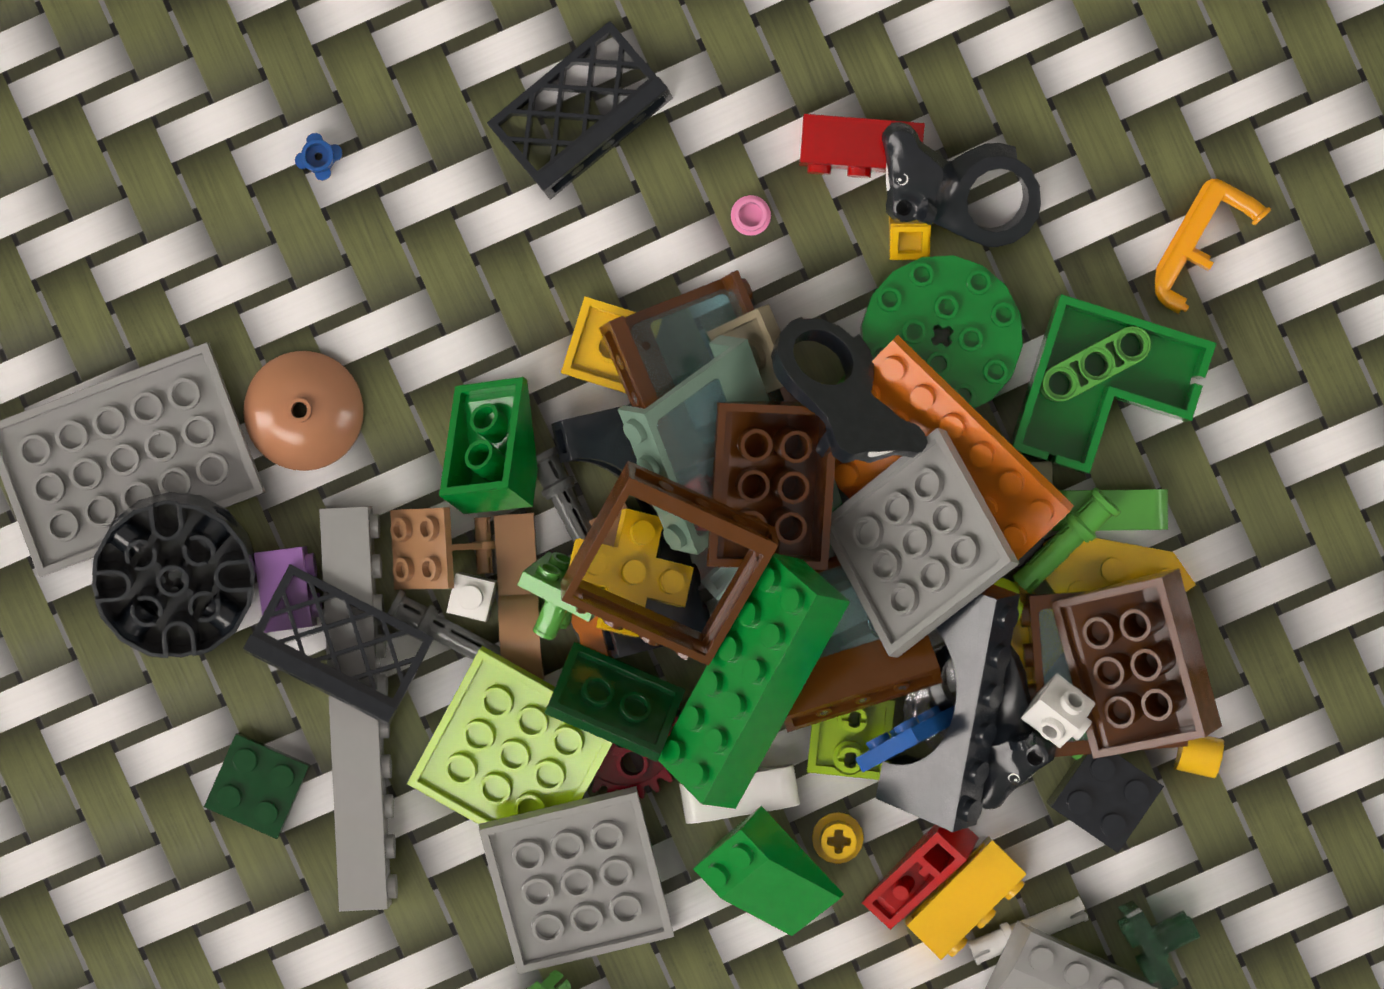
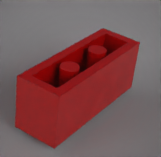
(845, 144)

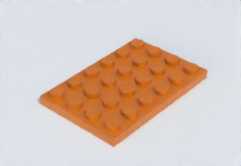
(1012, 487)

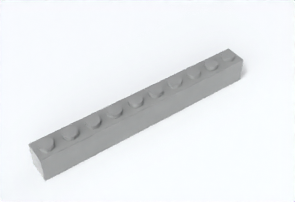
(356, 738)

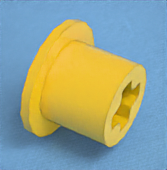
(837, 837)

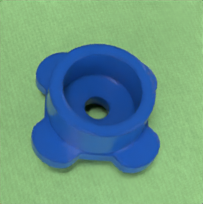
(314, 145)

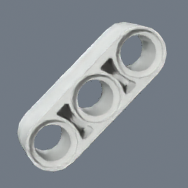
(771, 788)

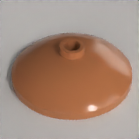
(331, 418)

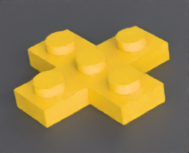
(632, 566)

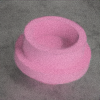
(750, 215)

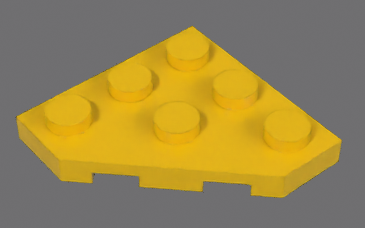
(1111, 562)

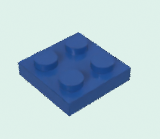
(905, 736)

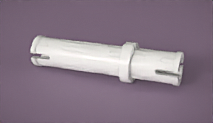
(1048, 921)

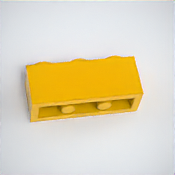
(966, 899)

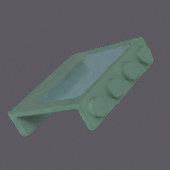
(679, 429)

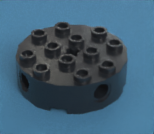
(181, 614)

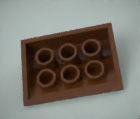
(773, 473)
(1139, 662)

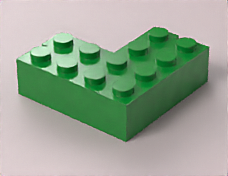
(1157, 383)

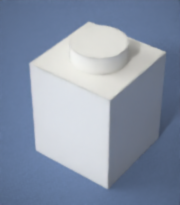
(472, 596)

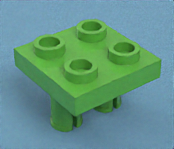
(544, 580)

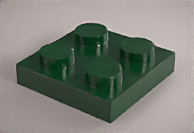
(257, 785)

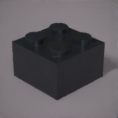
(1105, 797)

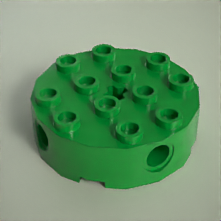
(953, 296)

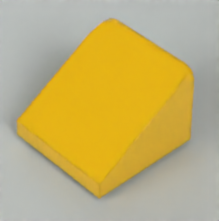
(908, 240)

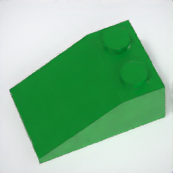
(490, 448)
(767, 874)

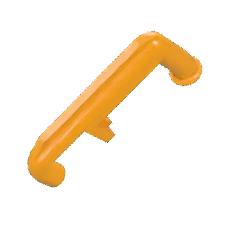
(1189, 232)

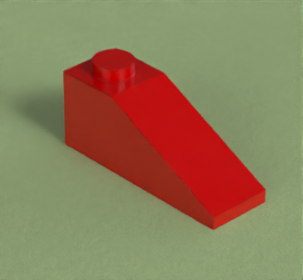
(919, 873)

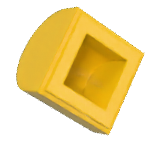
(1201, 756)

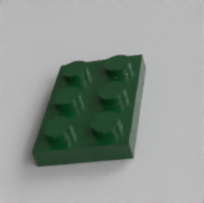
(615, 701)

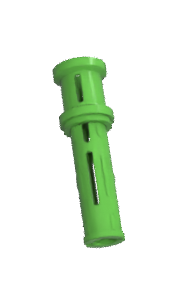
(1079, 527)

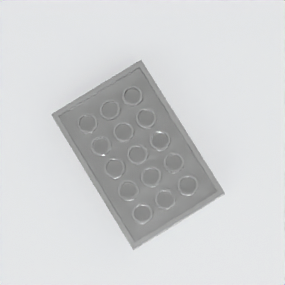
(119, 442)

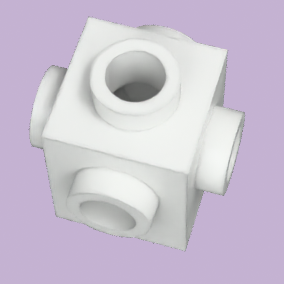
(1059, 711)

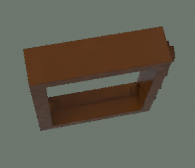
(697, 509)

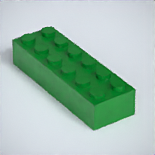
(752, 682)

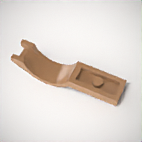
(516, 606)

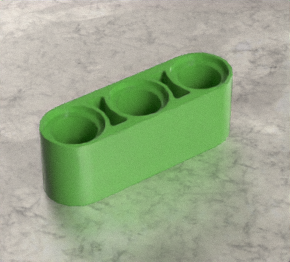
(1114, 361)
(1139, 508)

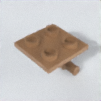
(425, 547)

